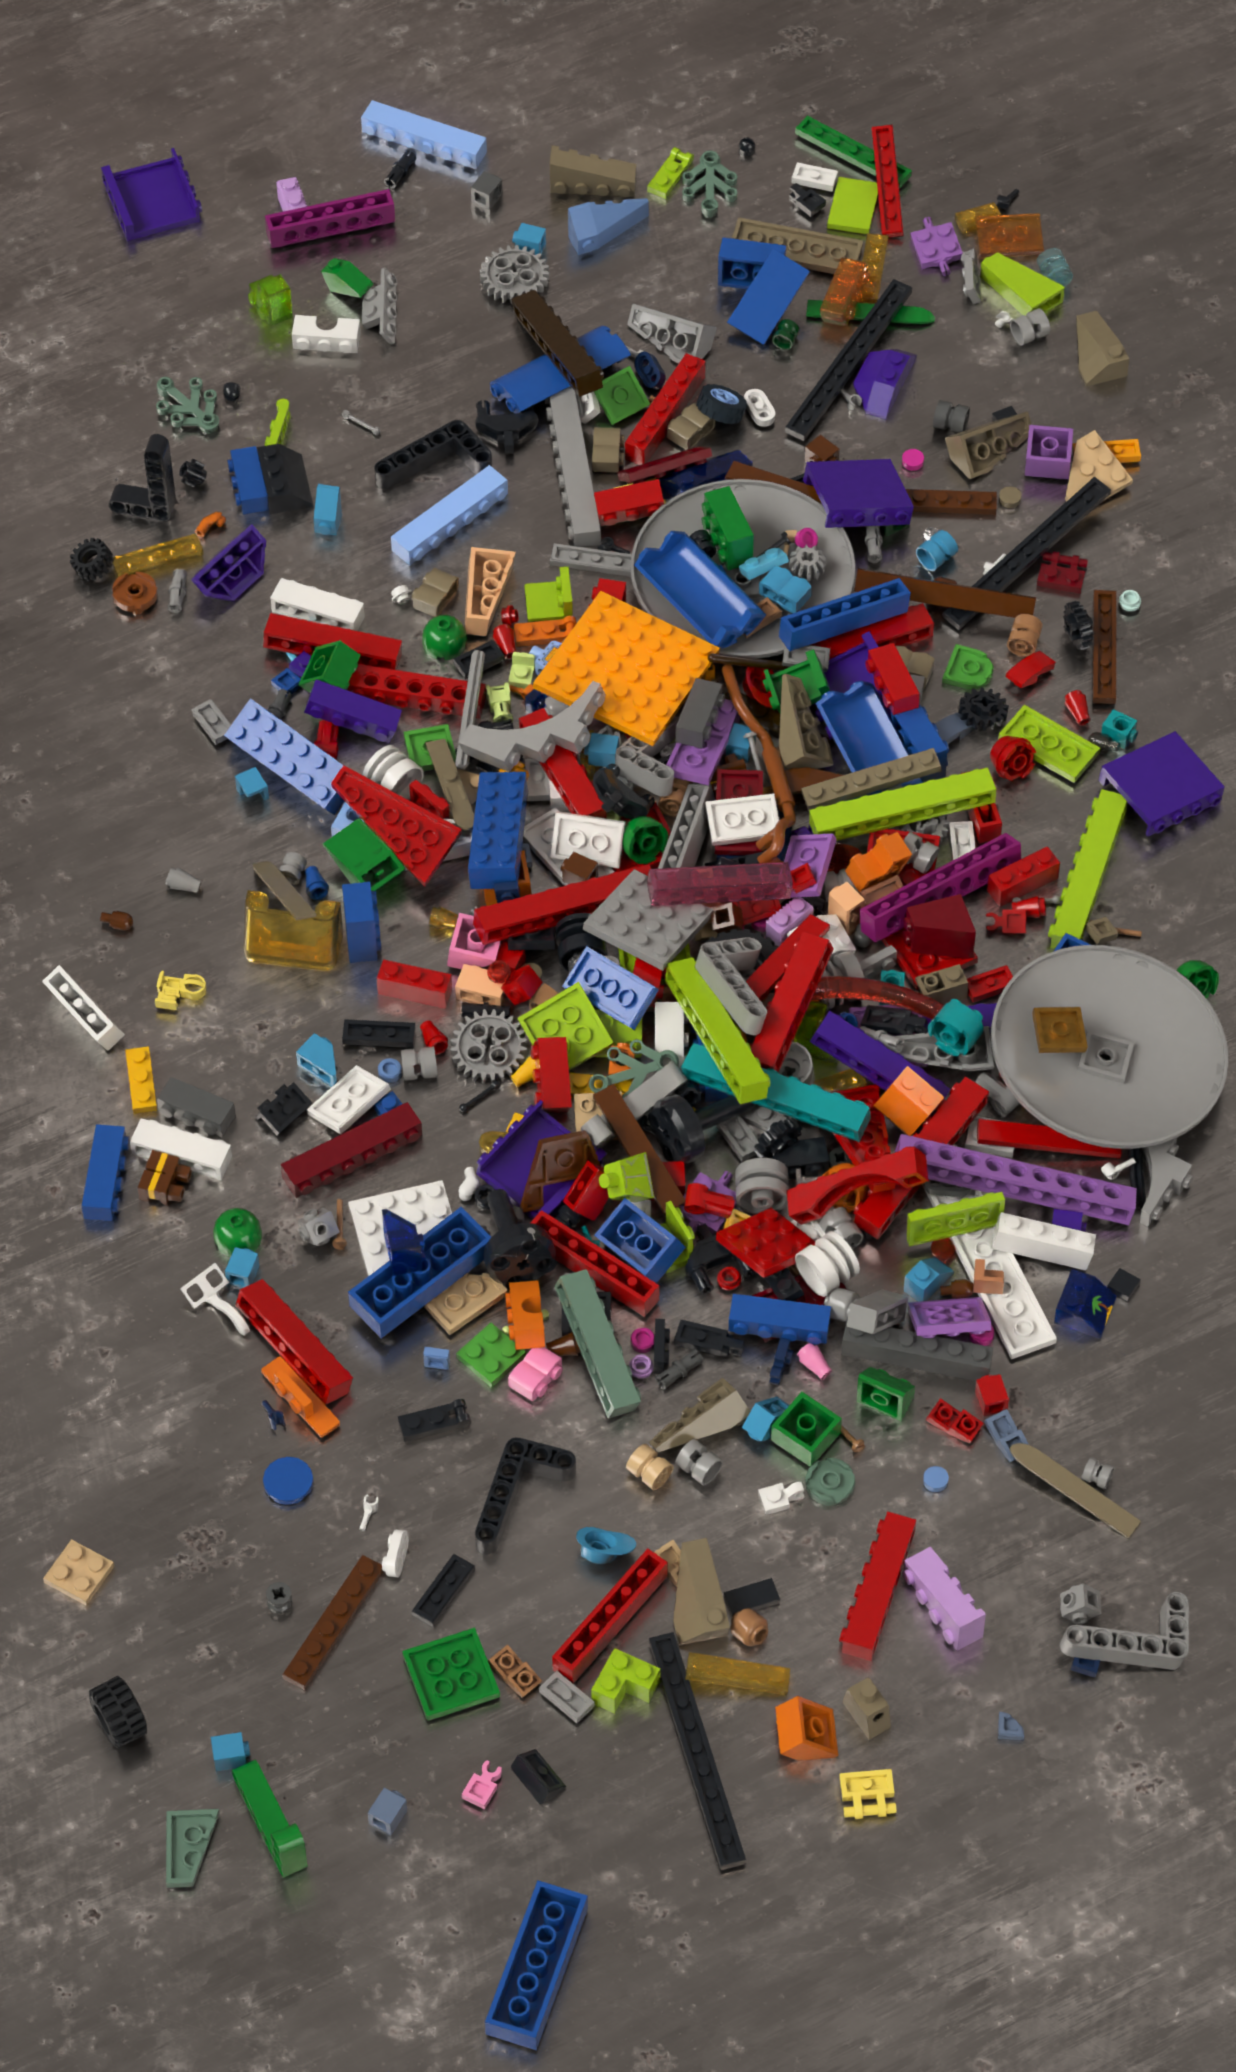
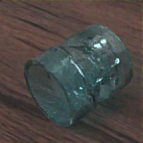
(1054, 266)

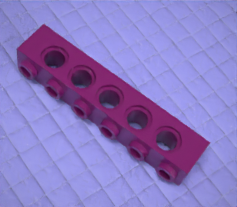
(330, 218)

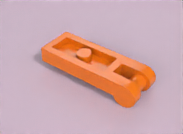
(543, 631)

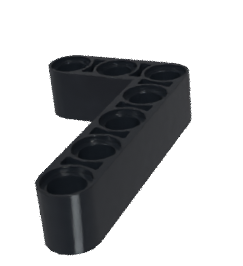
(428, 450)
(159, 498)
(509, 1485)

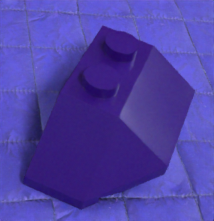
(882, 380)
(233, 567)

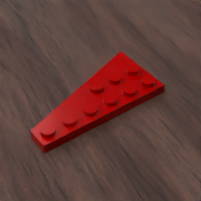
(410, 831)
(875, 1138)

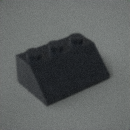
(284, 479)

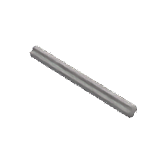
(471, 702)

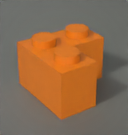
(879, 863)

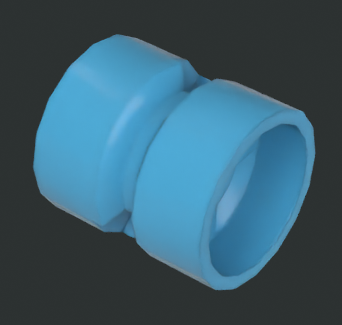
(937, 550)

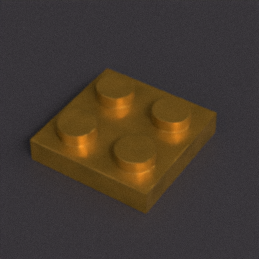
(1059, 1029)

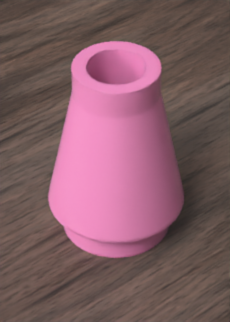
(814, 1360)

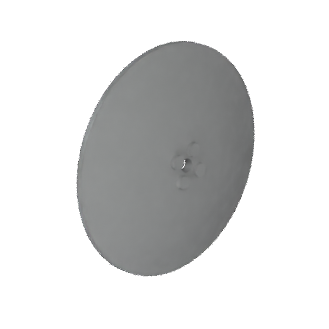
(769, 512)
(1138, 1011)

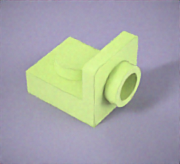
(522, 669)

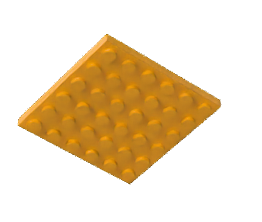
(637, 661)

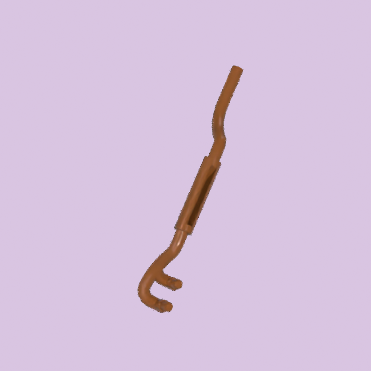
(774, 840)

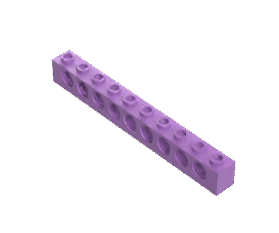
(1025, 1181)

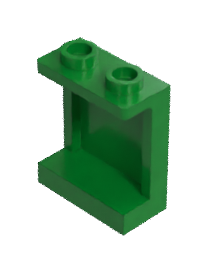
(810, 674)

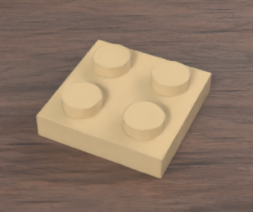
(78, 1572)

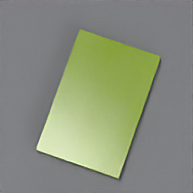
(853, 205)

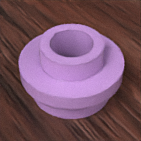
(641, 1360)

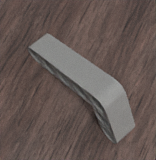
(640, 767)
(719, 967)
(639, 1102)
(1134, 1641)

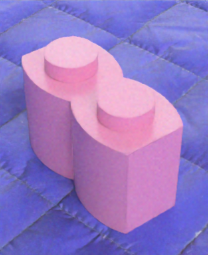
(535, 1373)

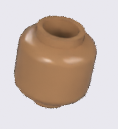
(749, 1627)

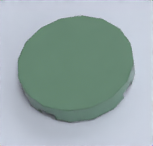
(830, 1481)

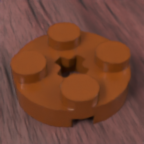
(134, 602)

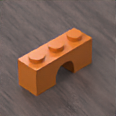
(525, 1315)

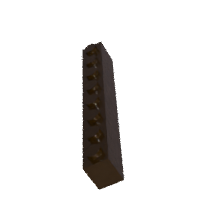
(558, 343)

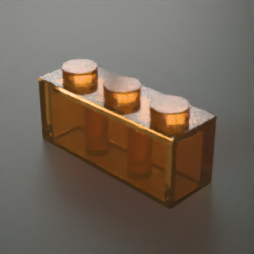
(844, 292)

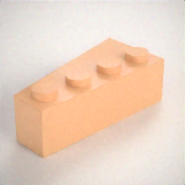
(486, 582)

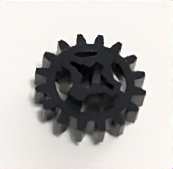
(1078, 625)
(983, 709)
(778, 1138)

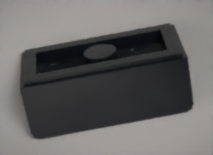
(537, 1776)

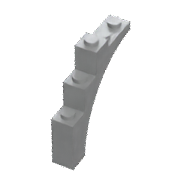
(537, 741)
(1167, 1177)

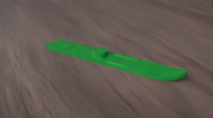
(906, 314)

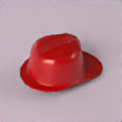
(754, 686)

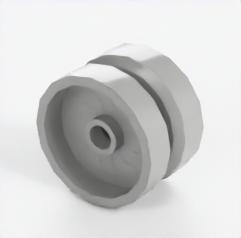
(761, 1185)

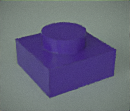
(300, 663)

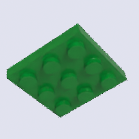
(451, 1674)

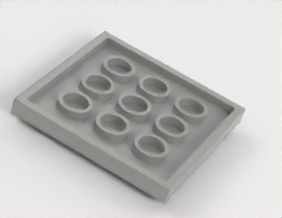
(645, 930)

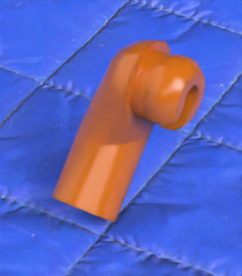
(208, 521)

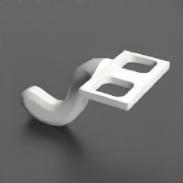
(212, 1296)

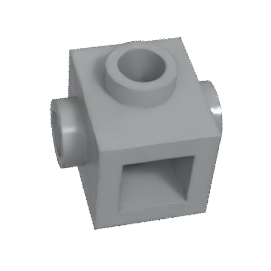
(317, 1226)
(1080, 1603)

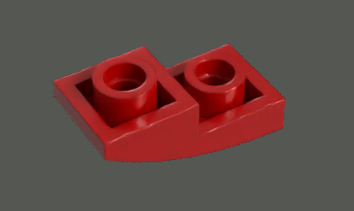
(1028, 669)
(953, 1422)

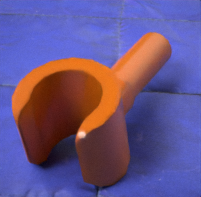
(523, 692)

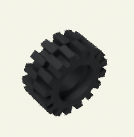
(95, 567)

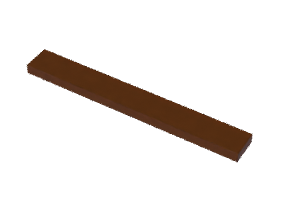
(952, 594)

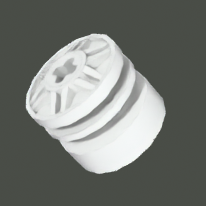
(393, 770)
(827, 1263)

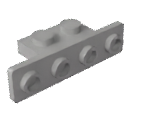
(380, 306)

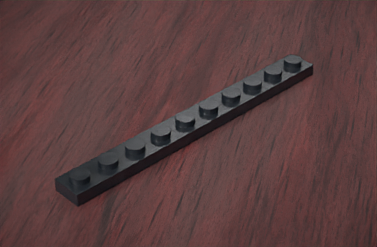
(848, 360)
(1035, 545)
(697, 1752)

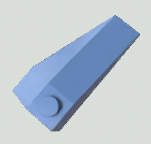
(595, 225)

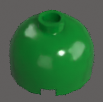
(444, 637)
(644, 839)
(1201, 976)
(237, 1229)

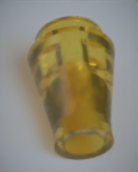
(443, 918)

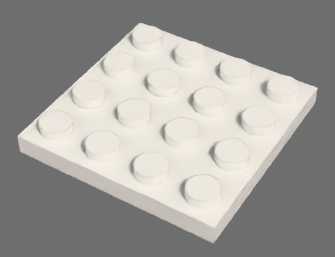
(420, 1205)

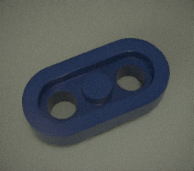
(652, 373)

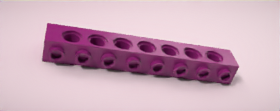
(954, 878)

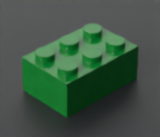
(727, 527)

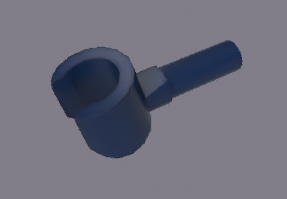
(274, 1416)

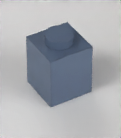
(387, 1811)

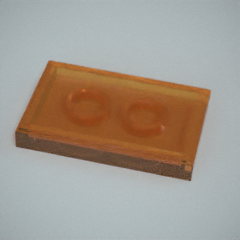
(1009, 235)

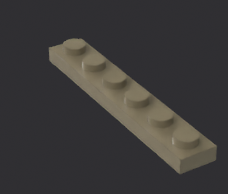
(871, 779)

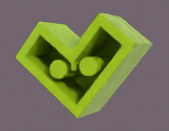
(624, 1675)

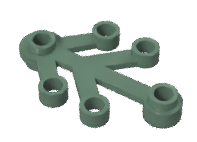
(709, 161)
(205, 421)
(638, 1070)

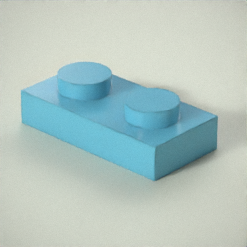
(757, 566)

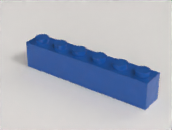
(844, 614)

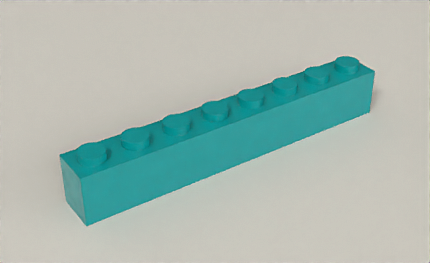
(788, 1097)

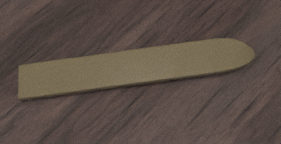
(451, 783)
(283, 890)
(1075, 1489)

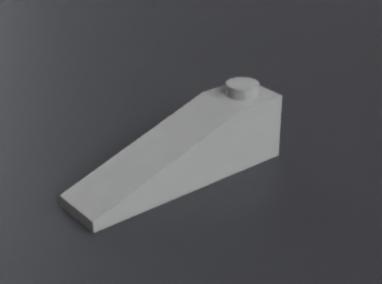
(672, 333)
(922, 1049)

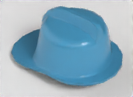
(602, 1545)

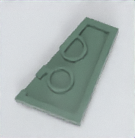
(186, 1844)

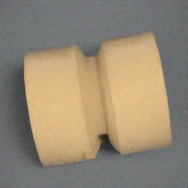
(647, 1464)

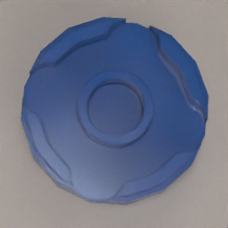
(288, 1480)

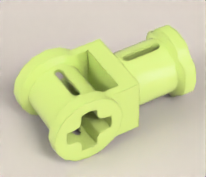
(499, 701)

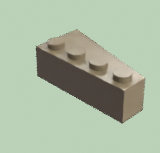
(590, 175)

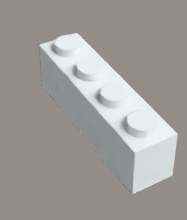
(316, 605)
(83, 1008)
(200, 1153)
(1043, 1241)

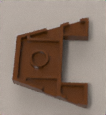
(556, 1161)

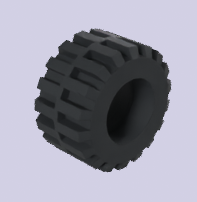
(118, 1711)

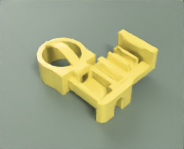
(170, 989)

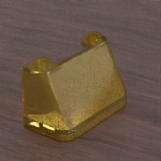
(280, 940)

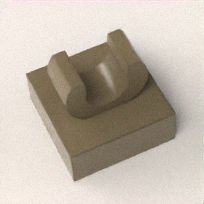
(1101, 931)

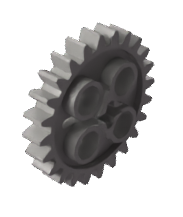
(513, 273)
(467, 1044)

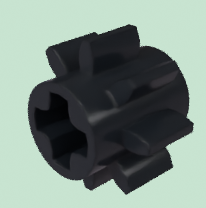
(193, 473)

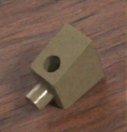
(864, 1704)

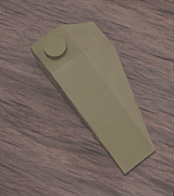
(1099, 350)
(981, 447)
(799, 735)
(717, 1410)
(699, 1600)

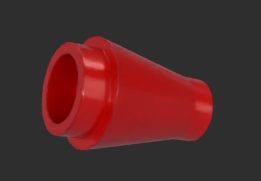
(505, 640)
(1077, 705)
(1035, 906)
(434, 1037)

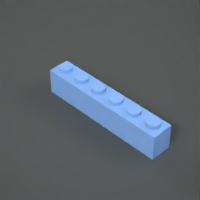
(424, 134)
(449, 515)

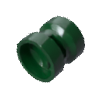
(787, 331)

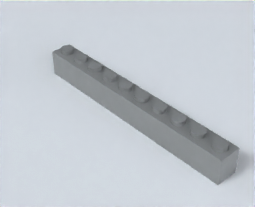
(574, 468)

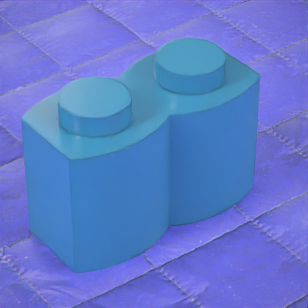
(785, 589)

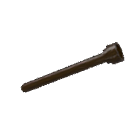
(748, 662)

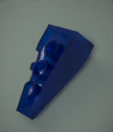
(696, 475)

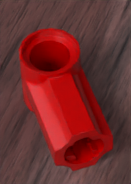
(327, 738)
(701, 1201)

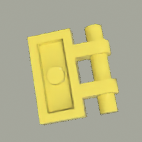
(864, 1786)

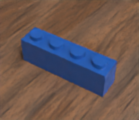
(104, 1172)
(779, 1319)

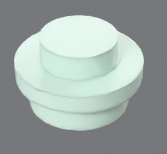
(1129, 600)

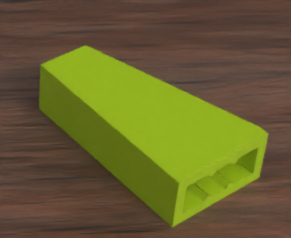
(1021, 285)

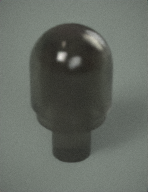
(1103, 741)

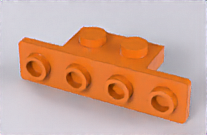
(300, 1397)

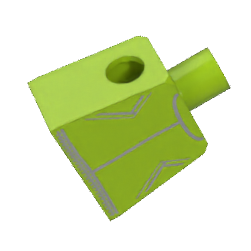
(628, 1179)

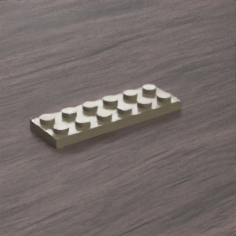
(807, 248)

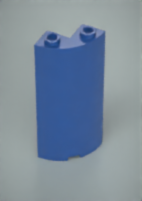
(542, 379)
(700, 589)
(862, 728)

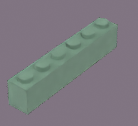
(597, 1343)

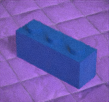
(248, 480)

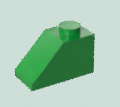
(345, 278)

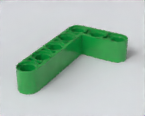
(282, 1839)

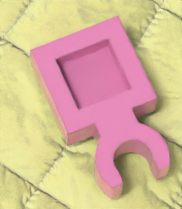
(482, 1788)

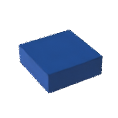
(286, 680)

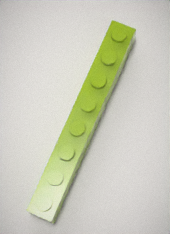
(904, 805)
(1089, 866)
(717, 1032)

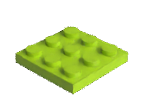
(569, 1016)

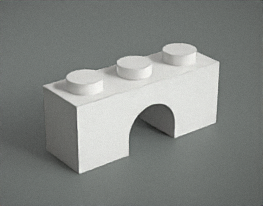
(341, 338)

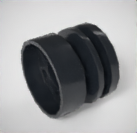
(573, 939)

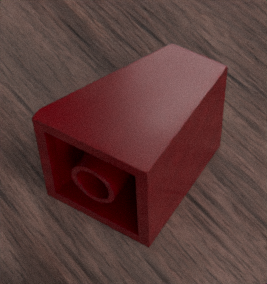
(940, 928)

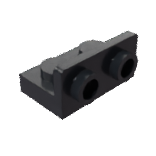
(284, 1108)

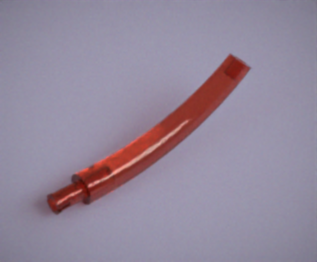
(874, 990)

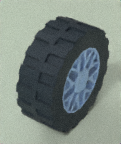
(721, 404)

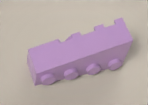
(944, 1599)

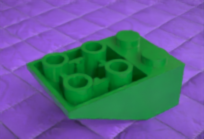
(363, 856)

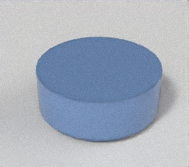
(390, 1070)
(935, 1479)

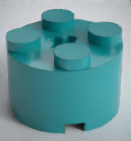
(956, 1028)

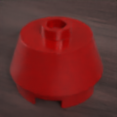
(1012, 757)

